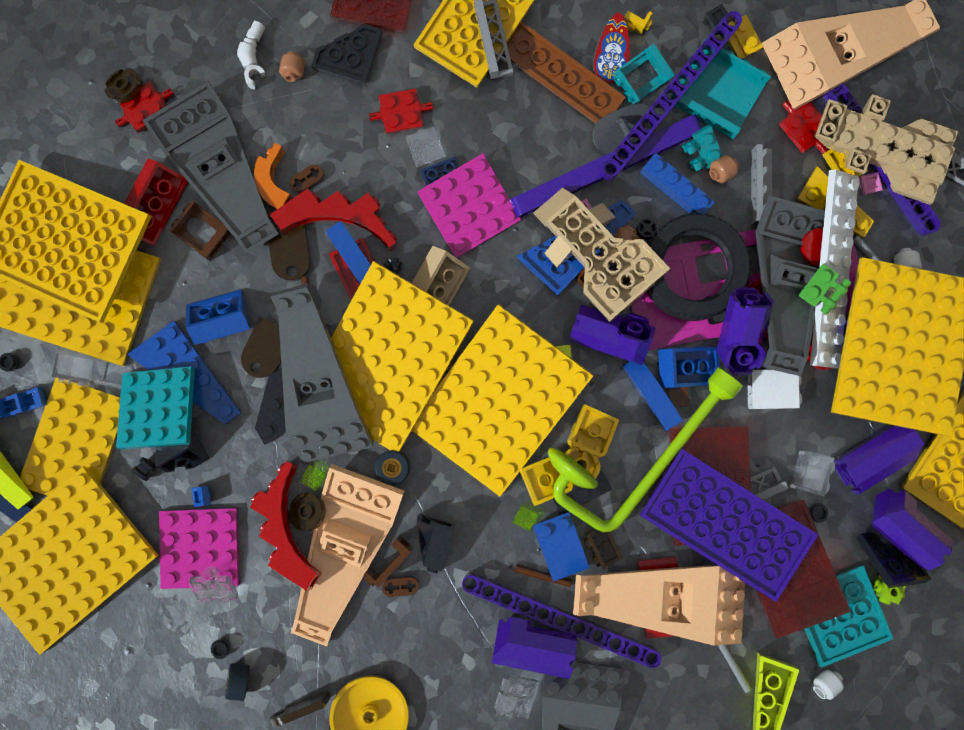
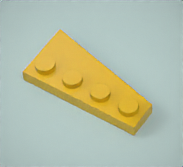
(815, 195)

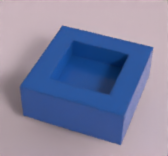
(201, 496)

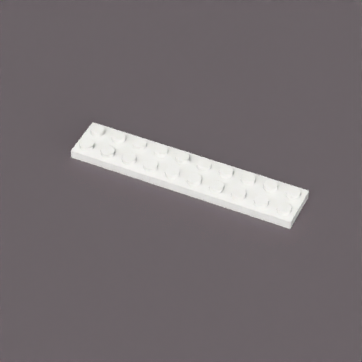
(835, 254)

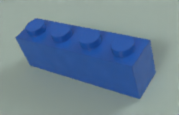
(676, 186)

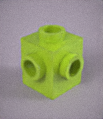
(886, 594)

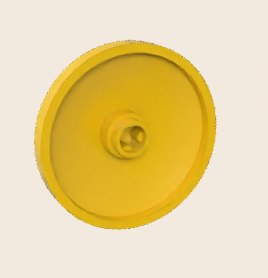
(369, 705)

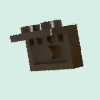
(603, 546)

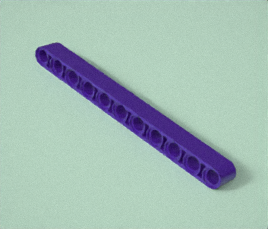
(677, 89)
(591, 172)
(906, 204)
(585, 634)

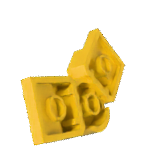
(587, 443)

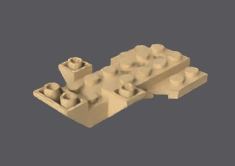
(866, 140)
(584, 232)

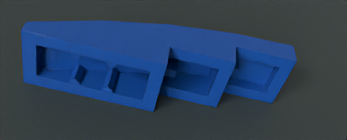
(348, 250)
(653, 394)
(22, 403)

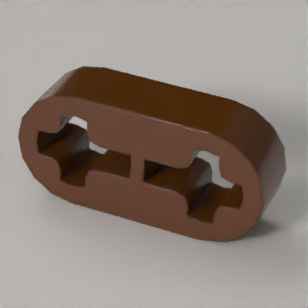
(304, 175)
(400, 591)

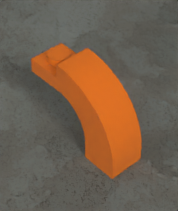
(264, 177)

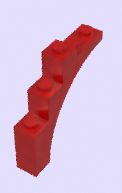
(307, 209)
(273, 505)

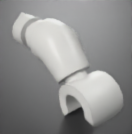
(247, 53)

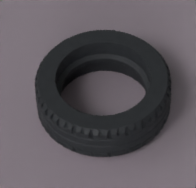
(735, 254)

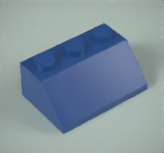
(217, 317)

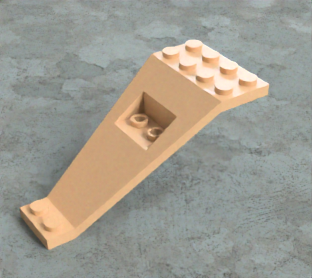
(814, 62)
(343, 547)
(681, 601)

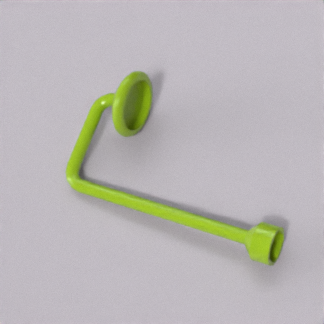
(721, 387)

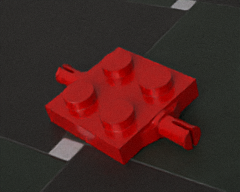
(142, 106)
(400, 111)
(802, 126)

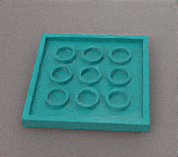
(155, 408)
(855, 630)

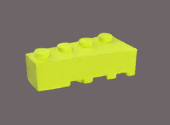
(772, 691)

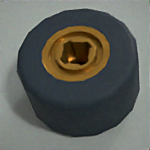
(398, 464)
(237, 682)

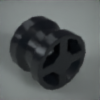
(648, 226)
(144, 469)

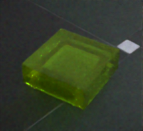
(313, 477)
(525, 518)

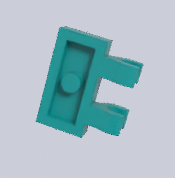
(707, 146)

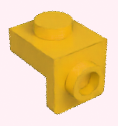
(637, 24)

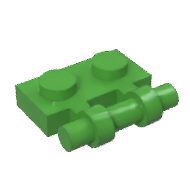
(820, 284)

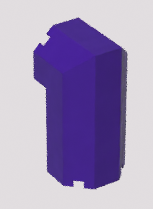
(744, 330)
(622, 337)
(878, 457)
(909, 529)
(534, 648)

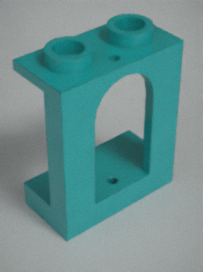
(658, 63)

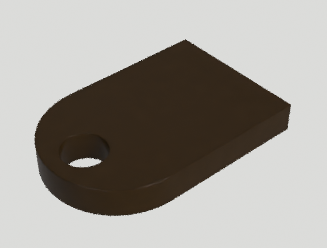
(289, 251)
(262, 347)
(300, 709)

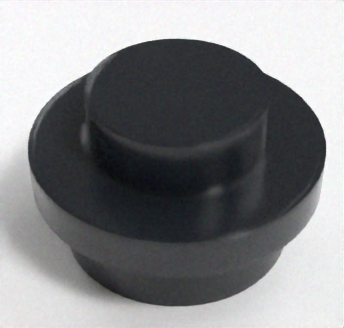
(393, 264)
(8, 362)
(818, 512)
(220, 648)

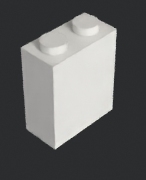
(773, 390)

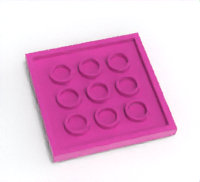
(468, 205)
(197, 541)

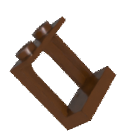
(179, 228)
(404, 550)

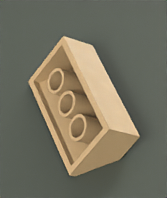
(441, 275)

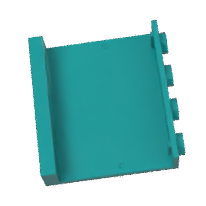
(724, 92)

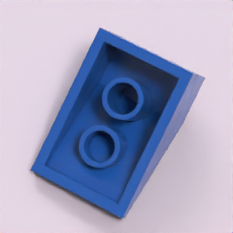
(687, 366)
(561, 546)

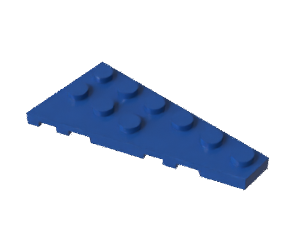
(558, 278)
(173, 349)

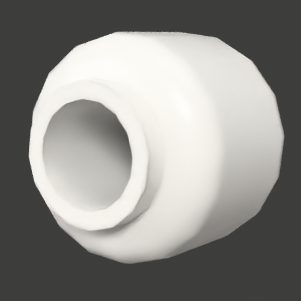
(908, 258)
(828, 684)

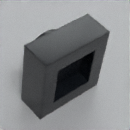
(716, 15)

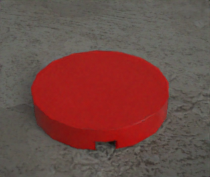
(812, 246)

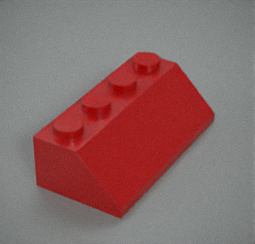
(156, 194)

